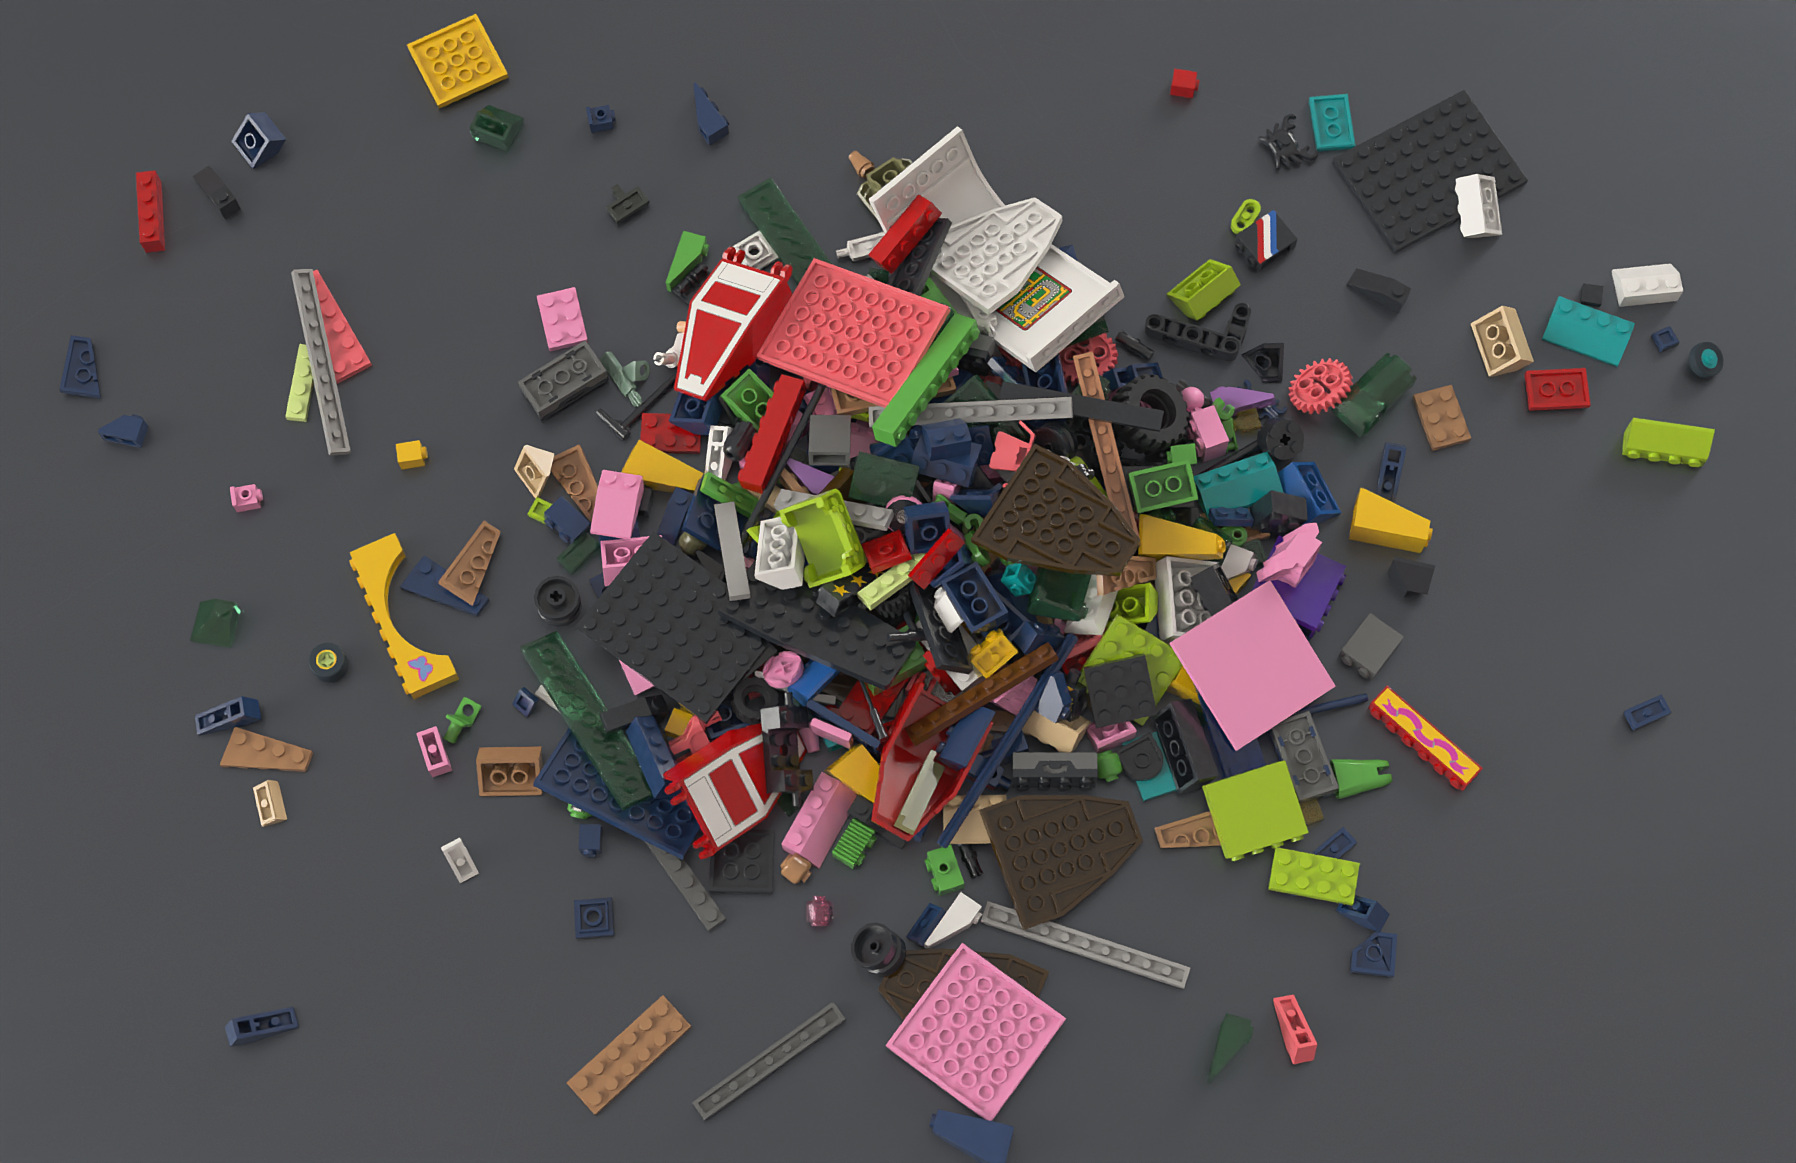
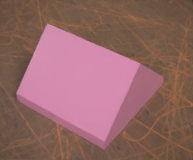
(1110, 736)

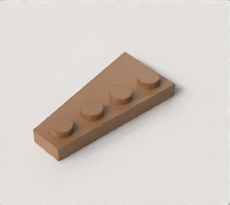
(261, 752)
(1188, 832)

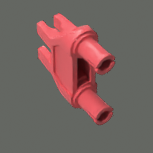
(693, 737)

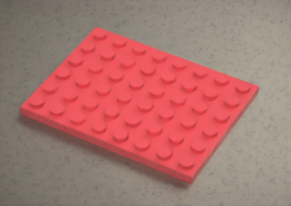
(852, 333)

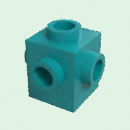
(1019, 579)

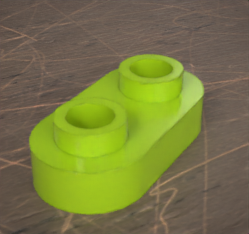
(1244, 217)

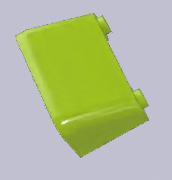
(825, 537)

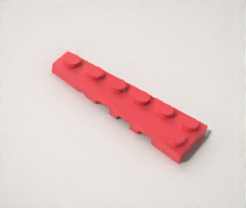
(345, 350)

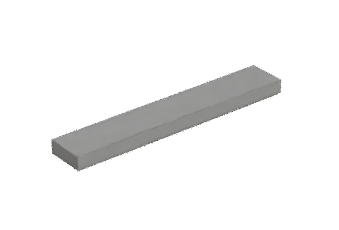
(732, 551)

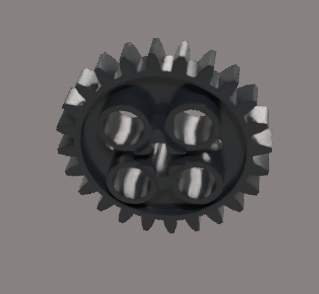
(1086, 451)

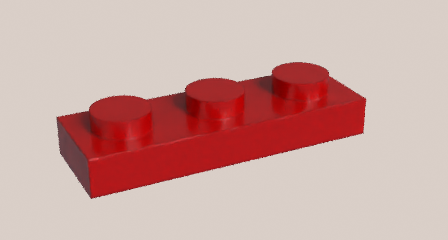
(936, 558)
(941, 675)

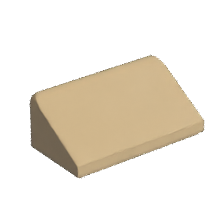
(269, 803)

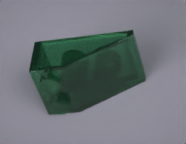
(1232, 1036)

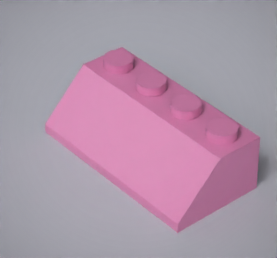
(819, 820)

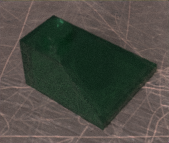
(216, 622)

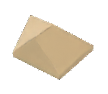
(534, 468)

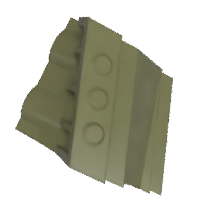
(880, 177)

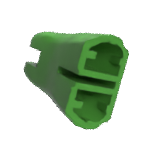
(1359, 775)

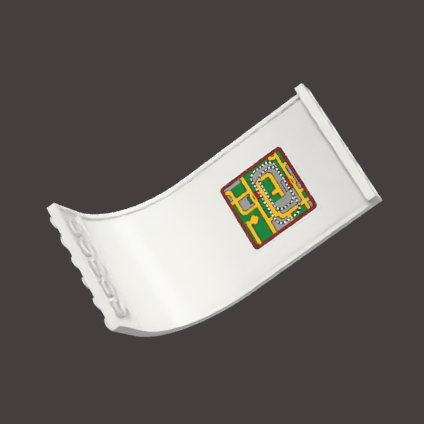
(1059, 295)

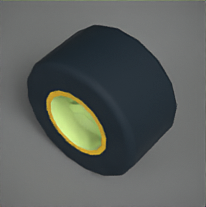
(324, 655)

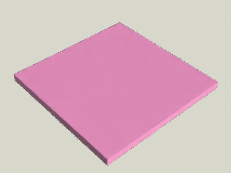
(1252, 665)
(976, 1032)

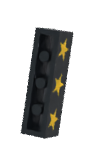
(842, 592)

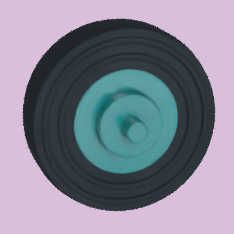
(1706, 359)

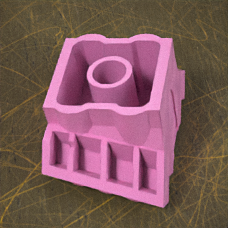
(1292, 556)
(1013, 699)

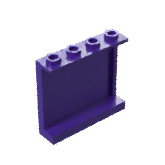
(1313, 593)

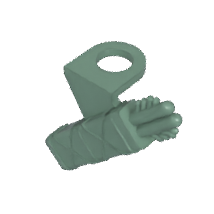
(625, 376)

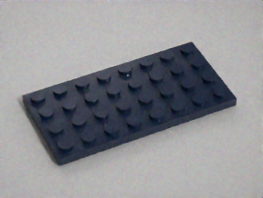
(576, 781)

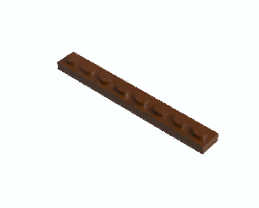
(981, 694)

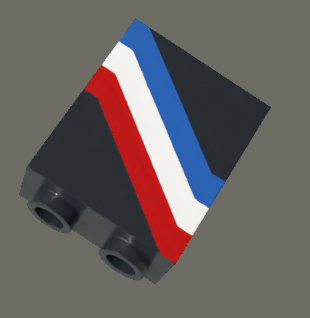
(1264, 240)

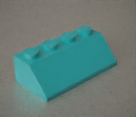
(1588, 331)
(1237, 483)

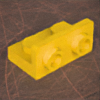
(992, 653)

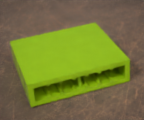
(1255, 810)

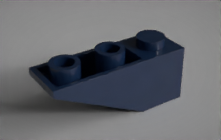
(710, 122)

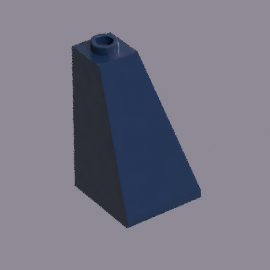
(976, 1137)

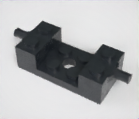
(778, 731)

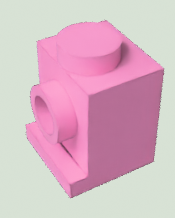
(246, 503)

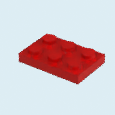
(1557, 389)
(667, 437)

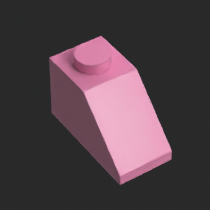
(944, 488)

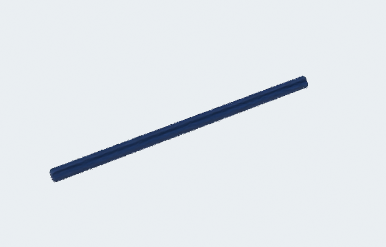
(1005, 744)

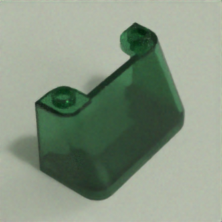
(1059, 595)

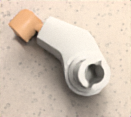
(672, 356)

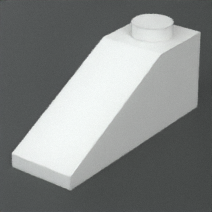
(716, 460)
(956, 920)

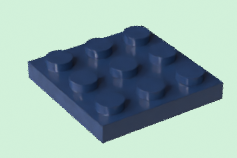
(702, 521)

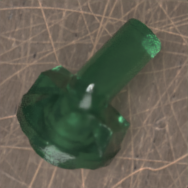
(1165, 514)

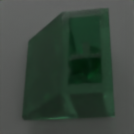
(495, 127)

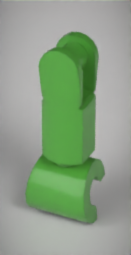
(1227, 422)
(959, 516)

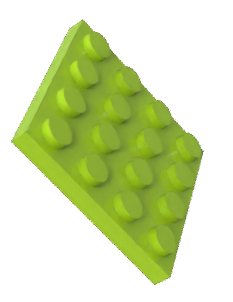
(1126, 640)

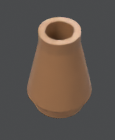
(861, 164)

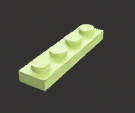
(301, 387)
(888, 583)

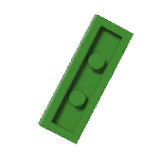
(726, 492)

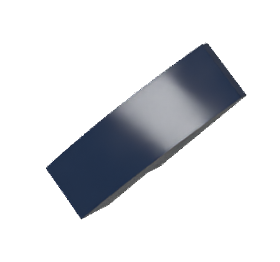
(1120, 376)

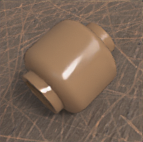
(796, 868)

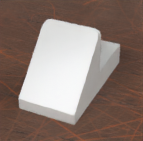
(459, 860)

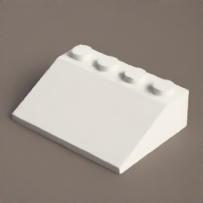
(1177, 602)

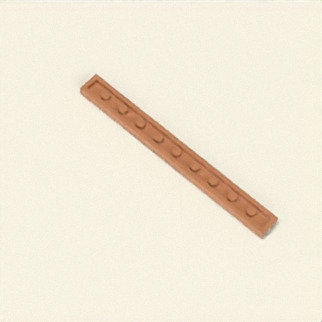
(1105, 440)

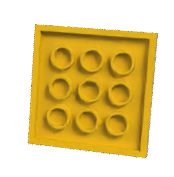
(457, 61)

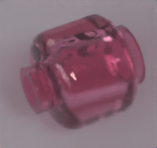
(819, 911)

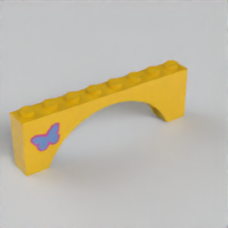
(420, 669)

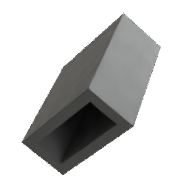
(830, 440)
(1370, 647)

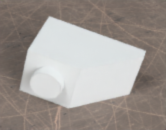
(1238, 562)
(947, 610)

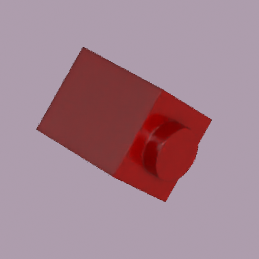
(1184, 83)

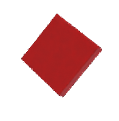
(886, 551)

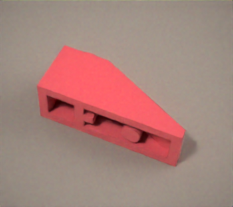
(1295, 1030)

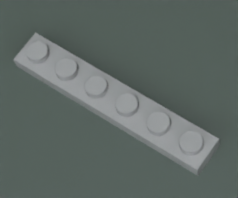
(860, 514)

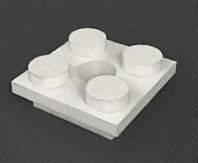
(763, 258)

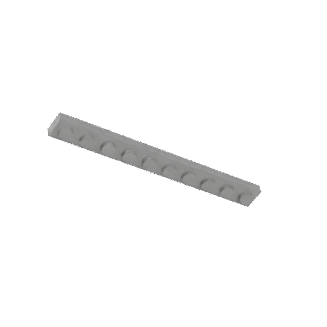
(320, 362)
(990, 410)
(1089, 946)

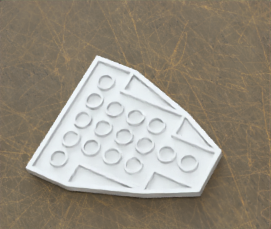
(996, 252)

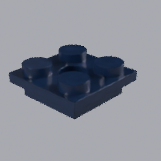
(602, 926)

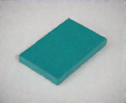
(1332, 122)
(1161, 784)

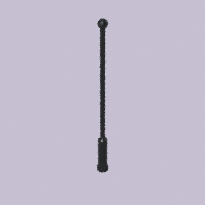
(883, 736)

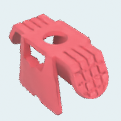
(1010, 451)

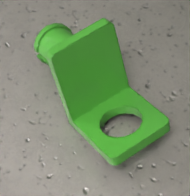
(460, 720)

